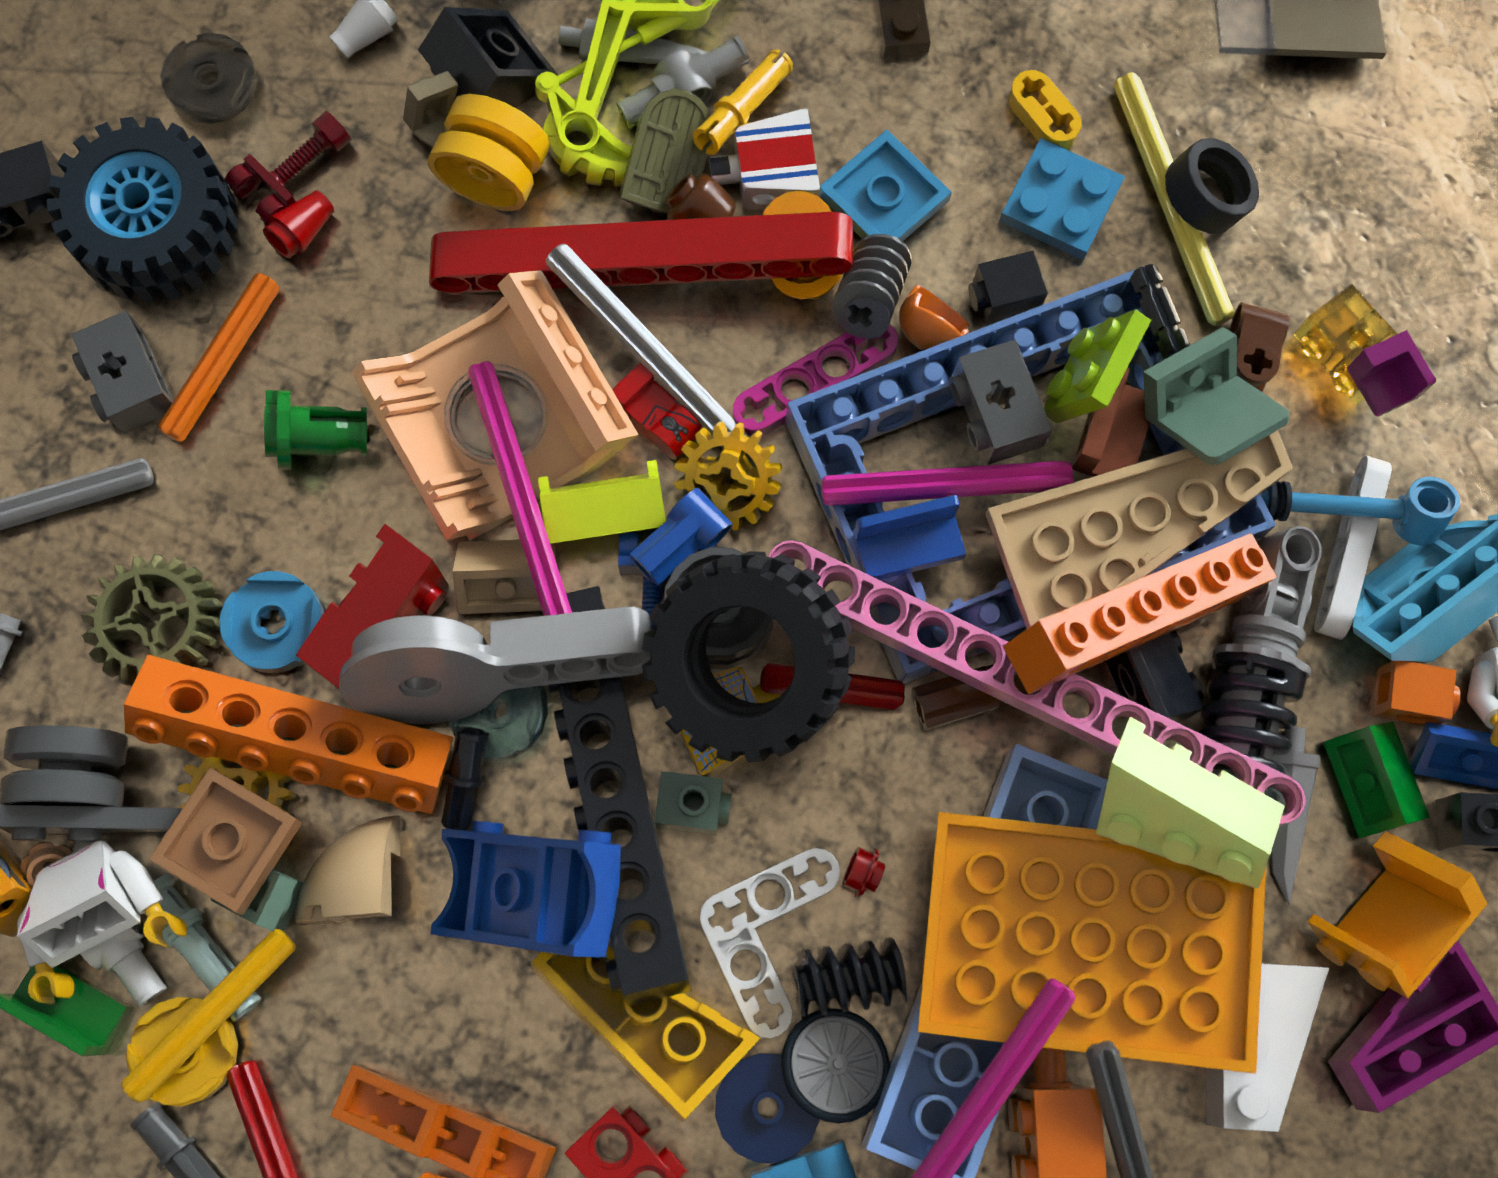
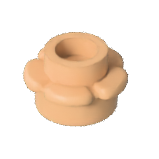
(40, 854)

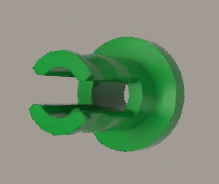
(310, 429)

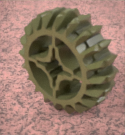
(139, 585)

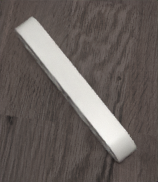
(1351, 553)

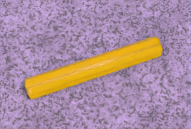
(208, 1016)

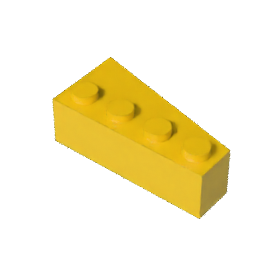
(667, 1043)

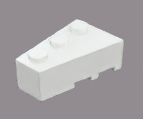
(1285, 1018)

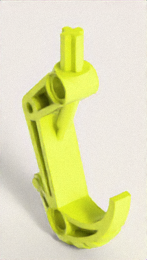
(604, 154)

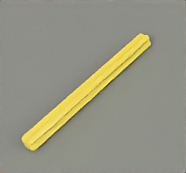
(1188, 239)

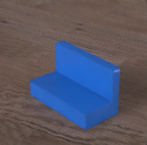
(909, 538)

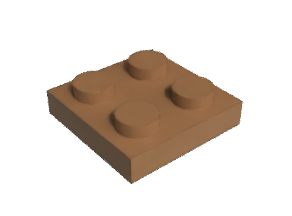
(225, 841)

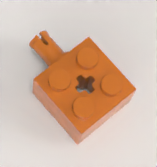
(1057, 1124)

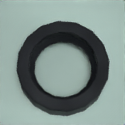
(1228, 170)

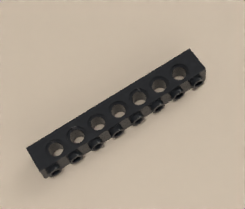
(661, 968)

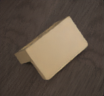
(494, 578)

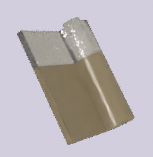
(1301, 28)

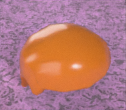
(929, 320)

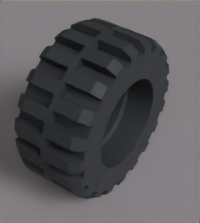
(698, 699)

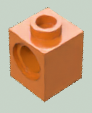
(1415, 693)

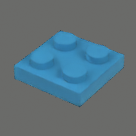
(885, 190)
(1061, 199)

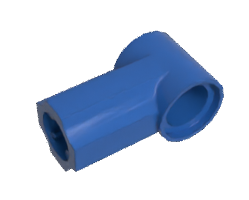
(689, 528)

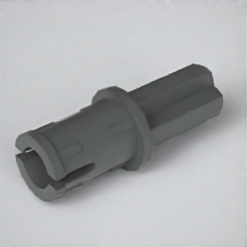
(171, 1145)

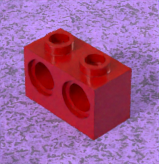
(640, 1152)

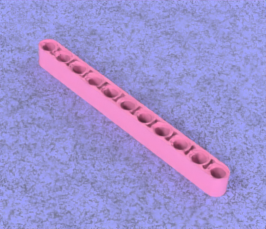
(999, 680)

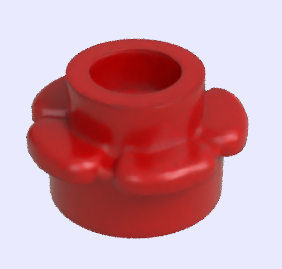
(864, 871)

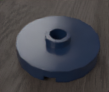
(741, 1124)

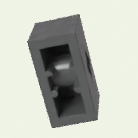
(121, 347)
(1004, 377)

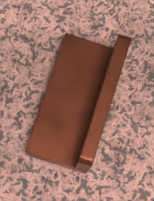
(1113, 434)

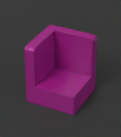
(1391, 373)

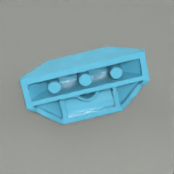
(1431, 593)

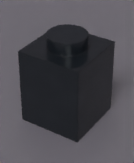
(1007, 287)

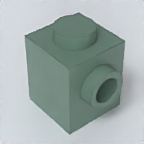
(691, 803)

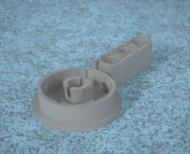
(447, 671)

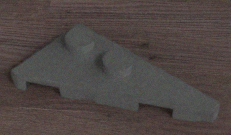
(81, 822)

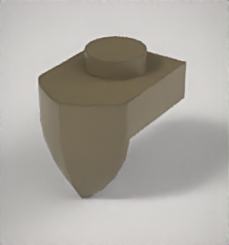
(428, 105)

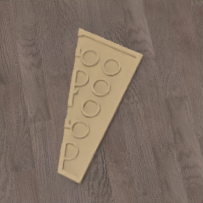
(1122, 523)

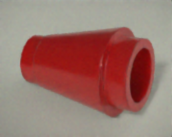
(298, 224)

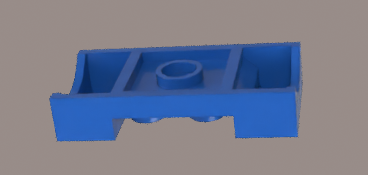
(531, 890)

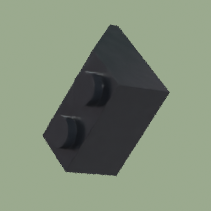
(485, 54)
(1157, 678)

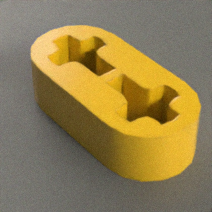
(1047, 109)

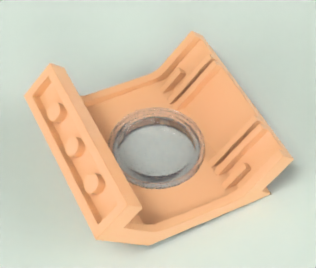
(552, 389)

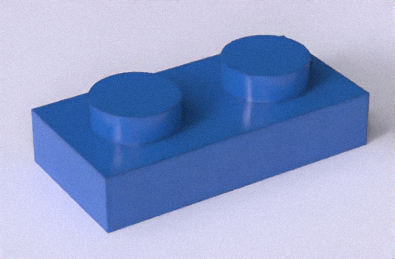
(1456, 755)

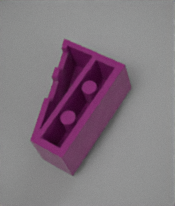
(1418, 1038)

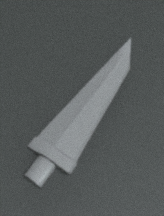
(650, 53)
(1290, 836)

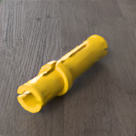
(735, 109)

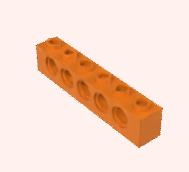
(1137, 612)
(269, 715)

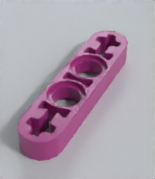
(810, 371)

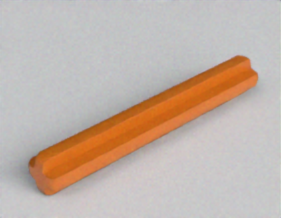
(218, 357)

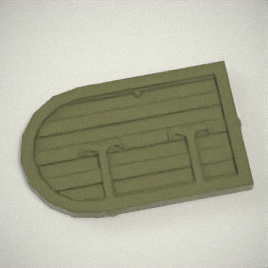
(664, 148)

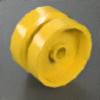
(488, 152)

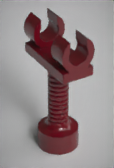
(248, 175)

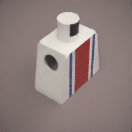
(770, 160)

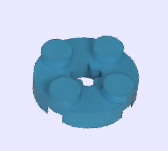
(255, 601)

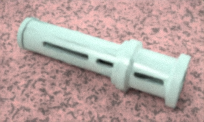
(197, 946)

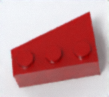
(393, 585)

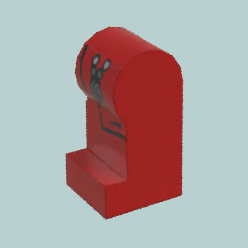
(655, 412)

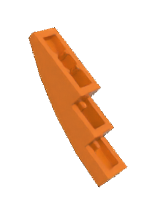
(438, 1129)

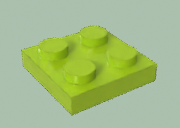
(1095, 366)

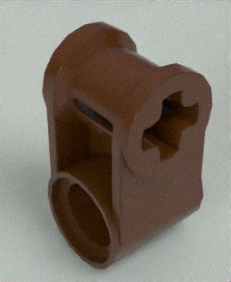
(1259, 342)

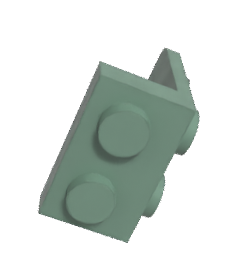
(1206, 404)

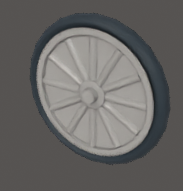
(835, 1065)

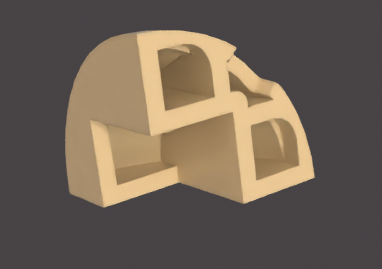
(352, 875)

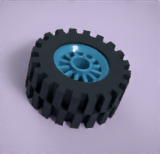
(143, 245)

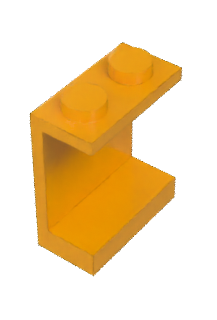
(1403, 918)

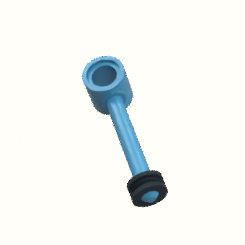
(1416, 517)

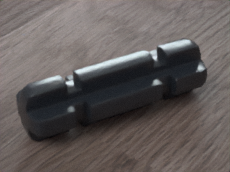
(1159, 309)

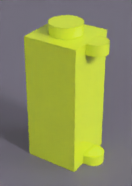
(602, 506)

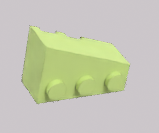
(1185, 812)

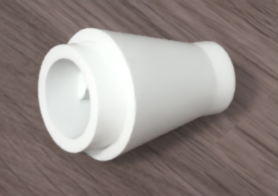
(363, 25)

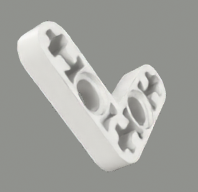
(745, 937)

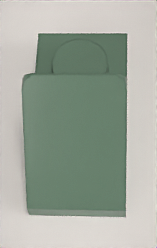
(274, 902)

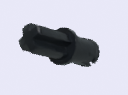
(464, 777)

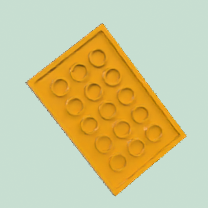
(1146, 944)

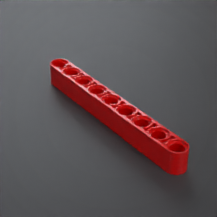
(650, 251)

